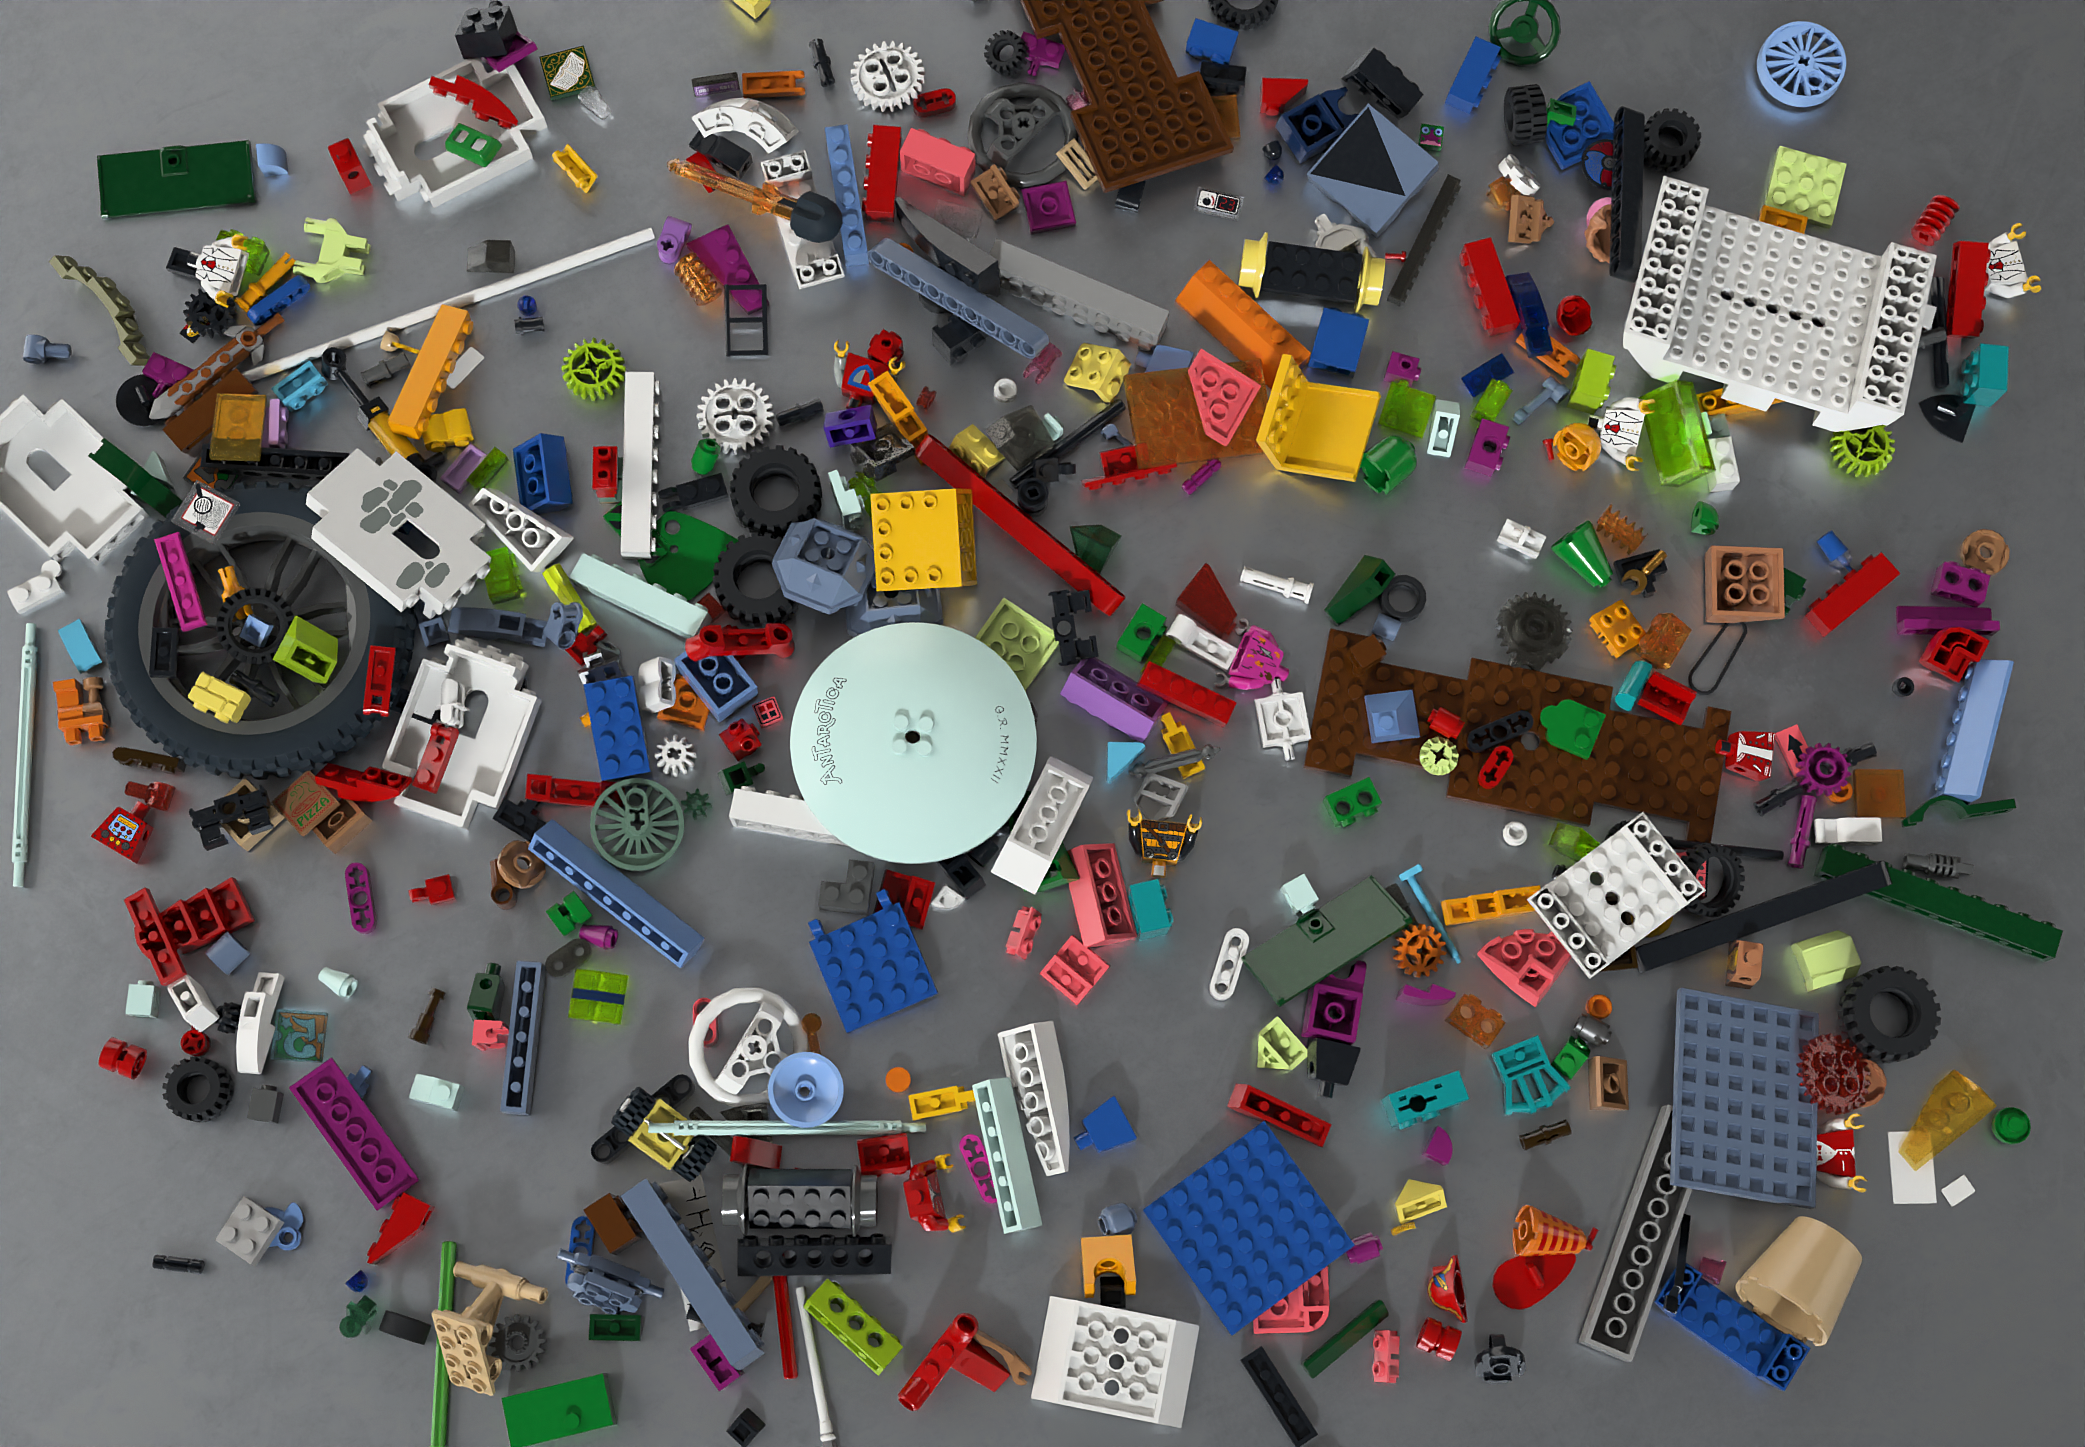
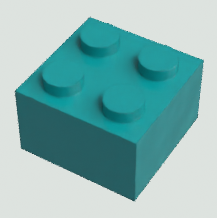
(1985, 374)
(1149, 909)

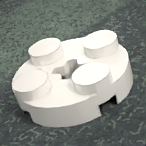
(1521, 177)

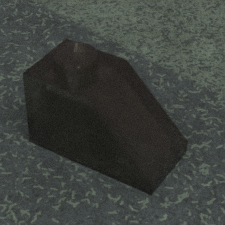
(492, 257)

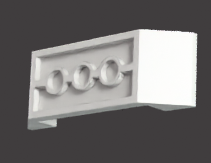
(810, 261)
(1042, 825)

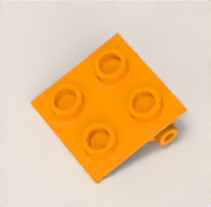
(1618, 627)

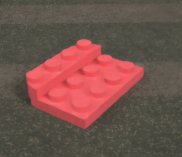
(1300, 1311)

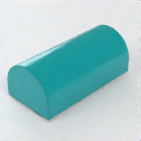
(1633, 685)

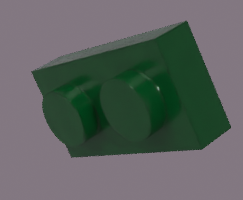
(615, 1327)

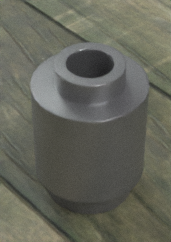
(1592, 1030)

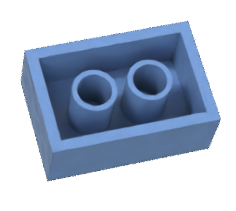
(718, 683)

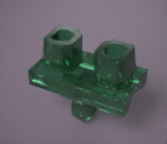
(358, 1318)

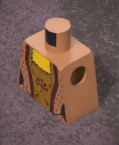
(1743, 961)

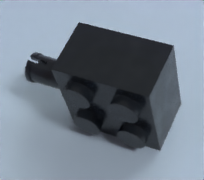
(486, 31)

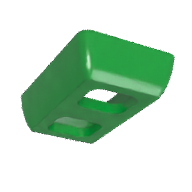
(465, 148)

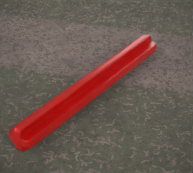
(785, 1326)

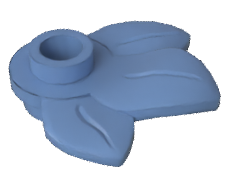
(293, 1221)

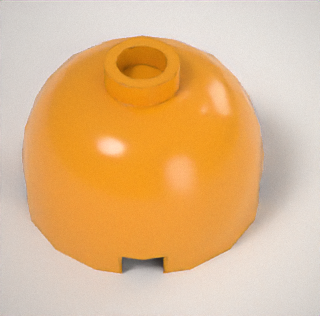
(1577, 446)

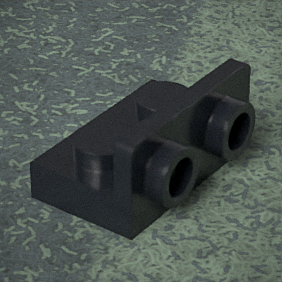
(1223, 78)

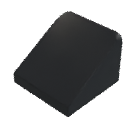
(1112, 1292)
(745, 1427)

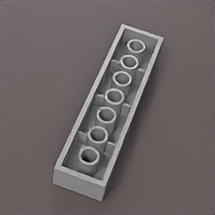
(1079, 296)

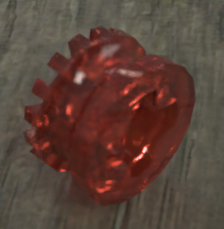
(926, 398)

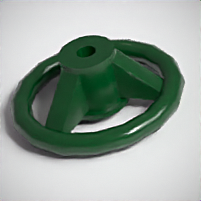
(1525, 30)

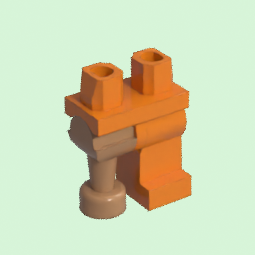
(78, 716)

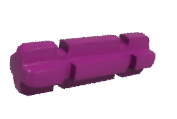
(1200, 476)

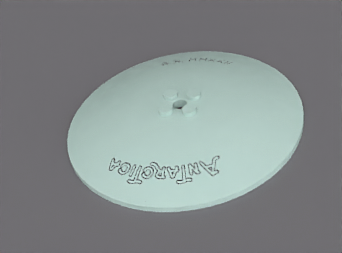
(923, 796)

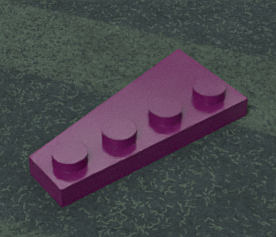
(728, 264)

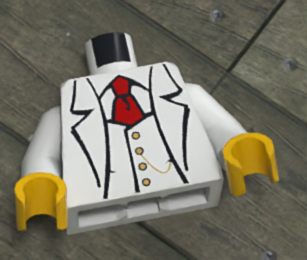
(221, 267)
(2006, 267)
(1622, 428)

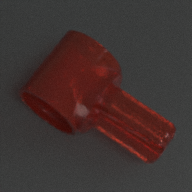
(156, 795)

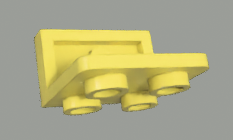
(1098, 370)

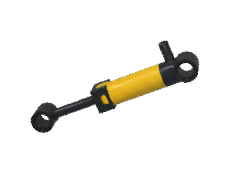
(374, 416)

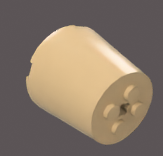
(1802, 1280)

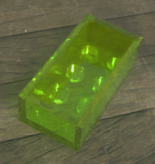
(1677, 434)

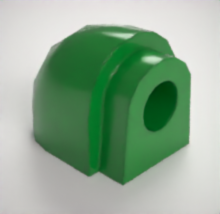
(1704, 519)

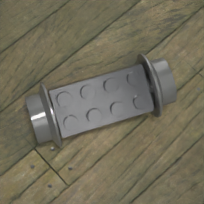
(799, 1199)

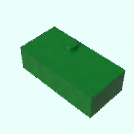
(559, 1411)

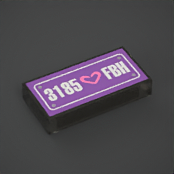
(715, 84)

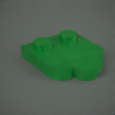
(1572, 727)

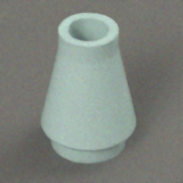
(341, 983)

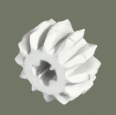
(668, 762)

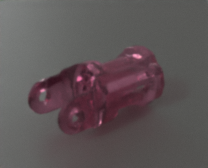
(1043, 362)

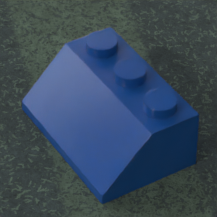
(543, 474)

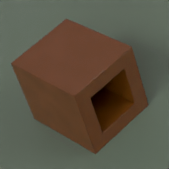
(1367, 653)

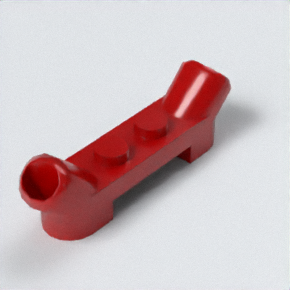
(714, 641)
(938, 1361)

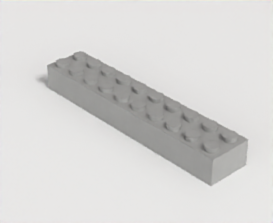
(1638, 1251)

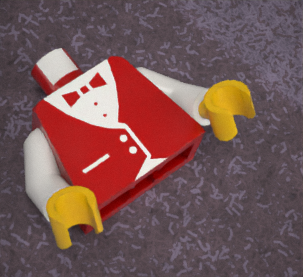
(1837, 1154)

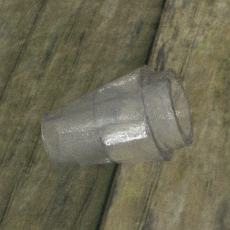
(594, 102)

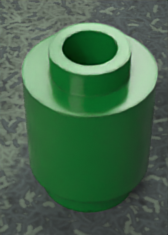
(705, 456)

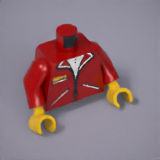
(925, 1197)

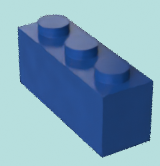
(1473, 75)

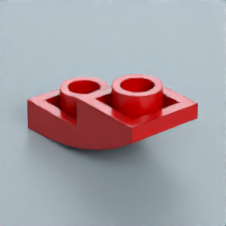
(755, 1153)

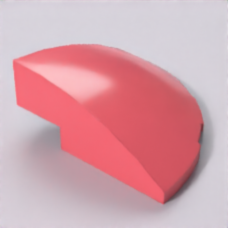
(1526, 962)

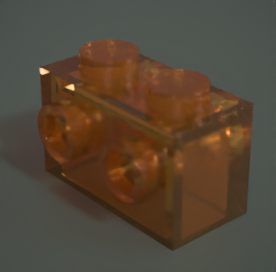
(1663, 640)

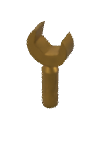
(1639, 576)

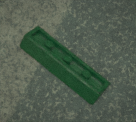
(1345, 1338)

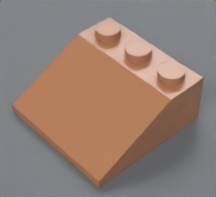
(1744, 584)

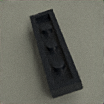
(1279, 1397)

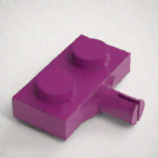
(1042, 52)
(164, 372)

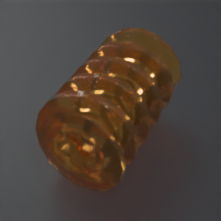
(695, 281)
(1620, 530)

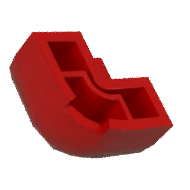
(1952, 651)

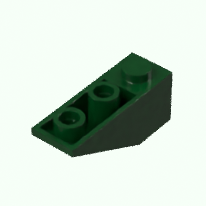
(1360, 588)

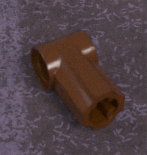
(500, 885)

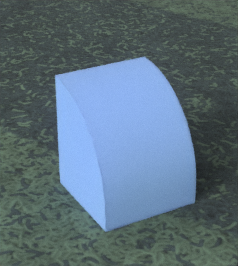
(271, 159)

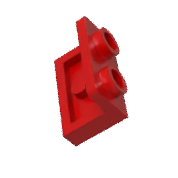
(1666, 697)
(884, 1155)

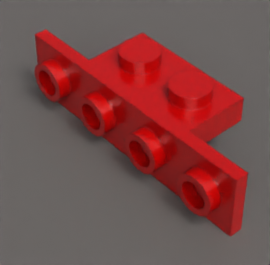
(1119, 465)

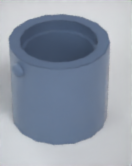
(227, 953)

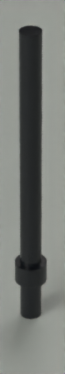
(1739, 850)

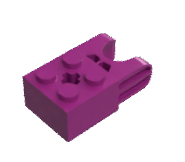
(1341, 997)

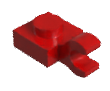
(586, 644)
(436, 890)

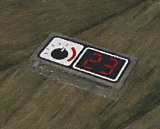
(1218, 203)

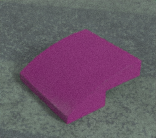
(1432, 996)

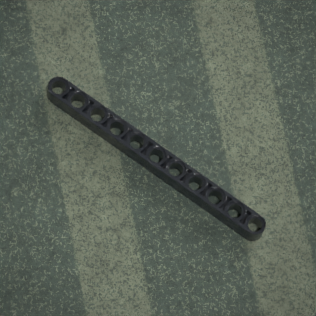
(1762, 916)

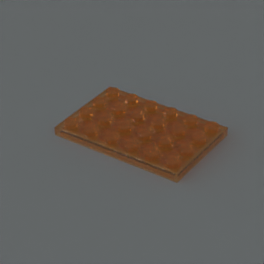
(1169, 424)

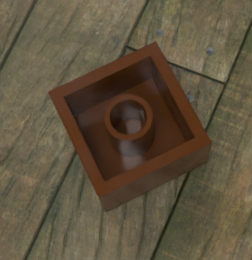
(613, 1224)

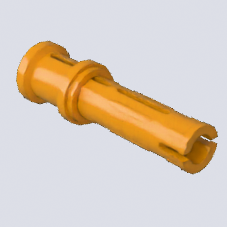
(258, 290)

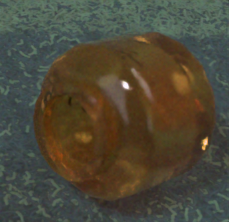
(1500, 193)

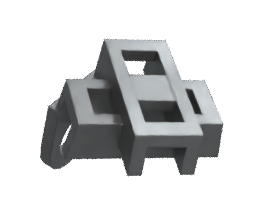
(609, 662)

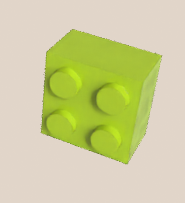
(1591, 381)

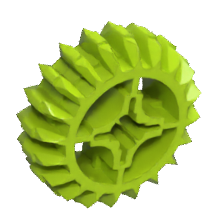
(584, 372)
(1880, 452)

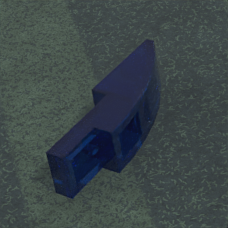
(1532, 314)

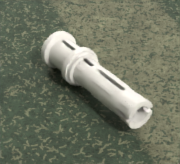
(1288, 587)

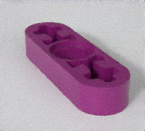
(357, 917)

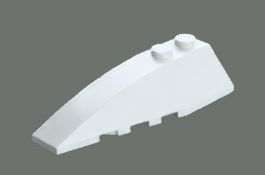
(1038, 1078)

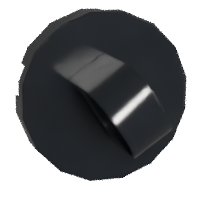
(1499, 1361)

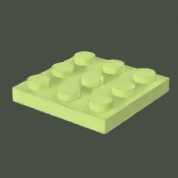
(1805, 185)
(1018, 640)

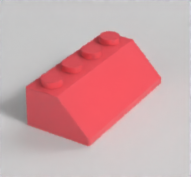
(1100, 896)

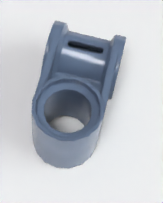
(563, 625)

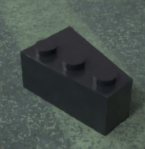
(1384, 82)
(957, 339)

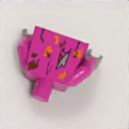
(1255, 661)

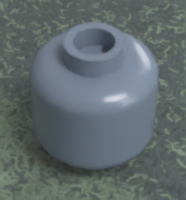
(1117, 1220)

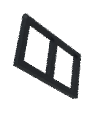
(763, 320)

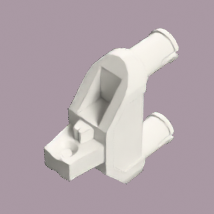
(1341, 236)

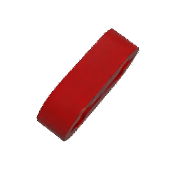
(934, 102)
(1500, 770)

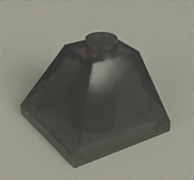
(1020, 437)

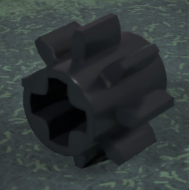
(228, 1018)

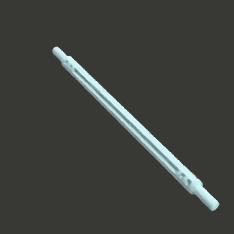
(24, 755)
(782, 1128)

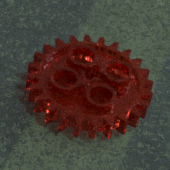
(1833, 1074)

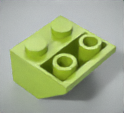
(308, 651)

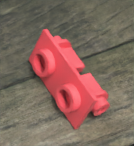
(1028, 922)
(1385, 1344)

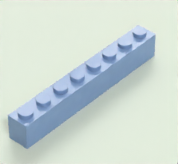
(616, 893)

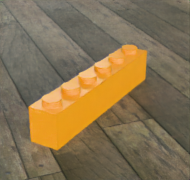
(430, 372)

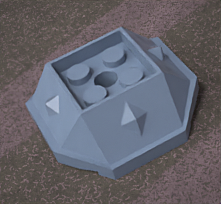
(819, 581)
(893, 607)

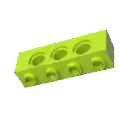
(855, 1340)

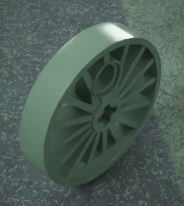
(638, 861)

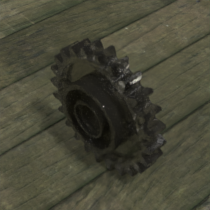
(1517, 635)

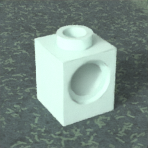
(1300, 895)
(143, 1000)

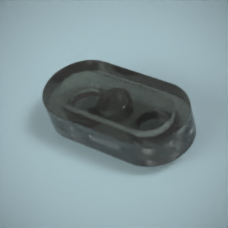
(568, 957)

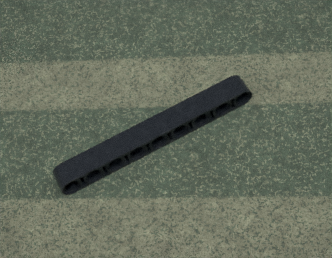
(1627, 194)

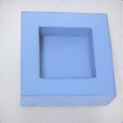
(256, 630)

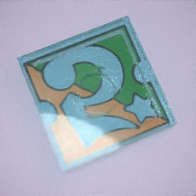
(299, 1036)

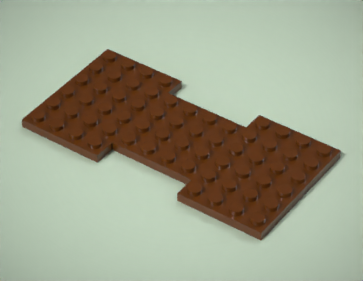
(1139, 110)

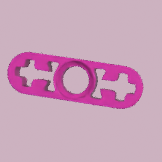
(967, 1154)

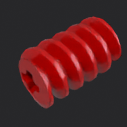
(1934, 220)

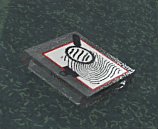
(205, 512)

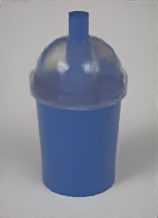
(1835, 551)

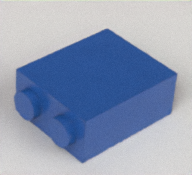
(1338, 342)

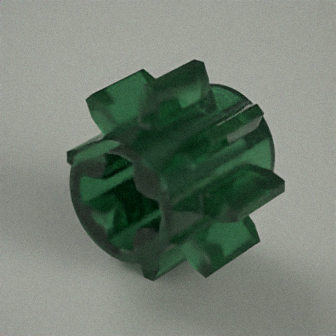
(691, 799)

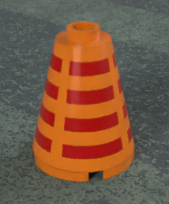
(1545, 1234)

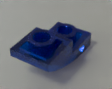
(1479, 378)

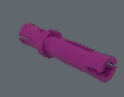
(1801, 842)

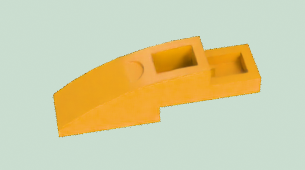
(1713, 404)

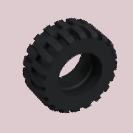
(767, 464)
(726, 586)
(1917, 1000)

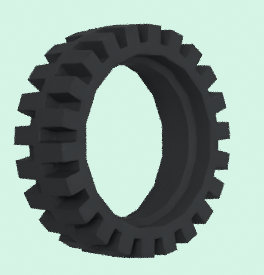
(1731, 879)

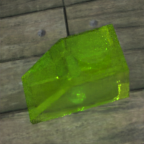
(1572, 841)

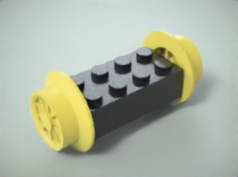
(1311, 272)

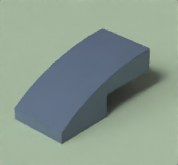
(432, 630)

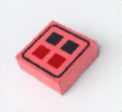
(767, 712)

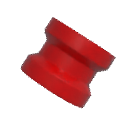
(191, 1040)

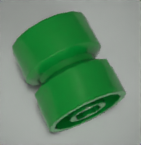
(578, 913)

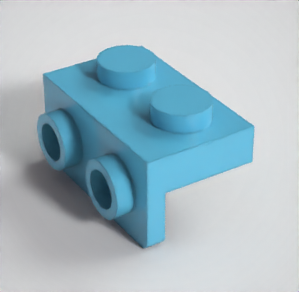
(300, 386)

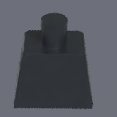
(1330, 1064)

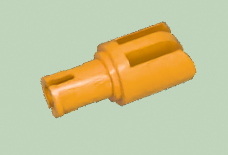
(231, 587)

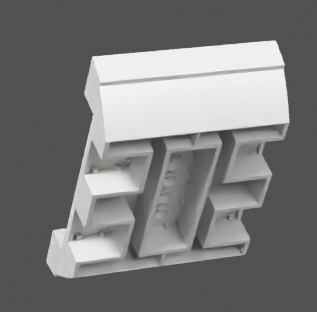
(1847, 371)

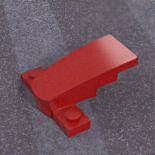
(185, 925)

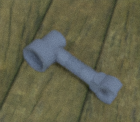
(1553, 390)

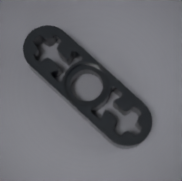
(1512, 718)

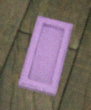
(462, 468)

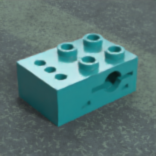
(1424, 1100)

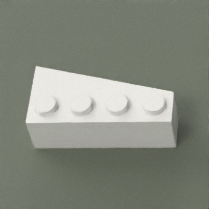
(520, 529)

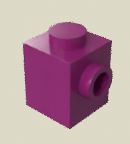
(1402, 368)

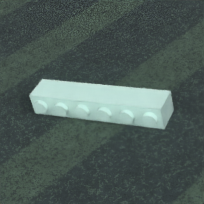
(639, 597)
(1007, 1155)

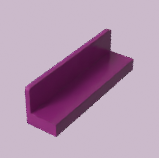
(1931, 619)

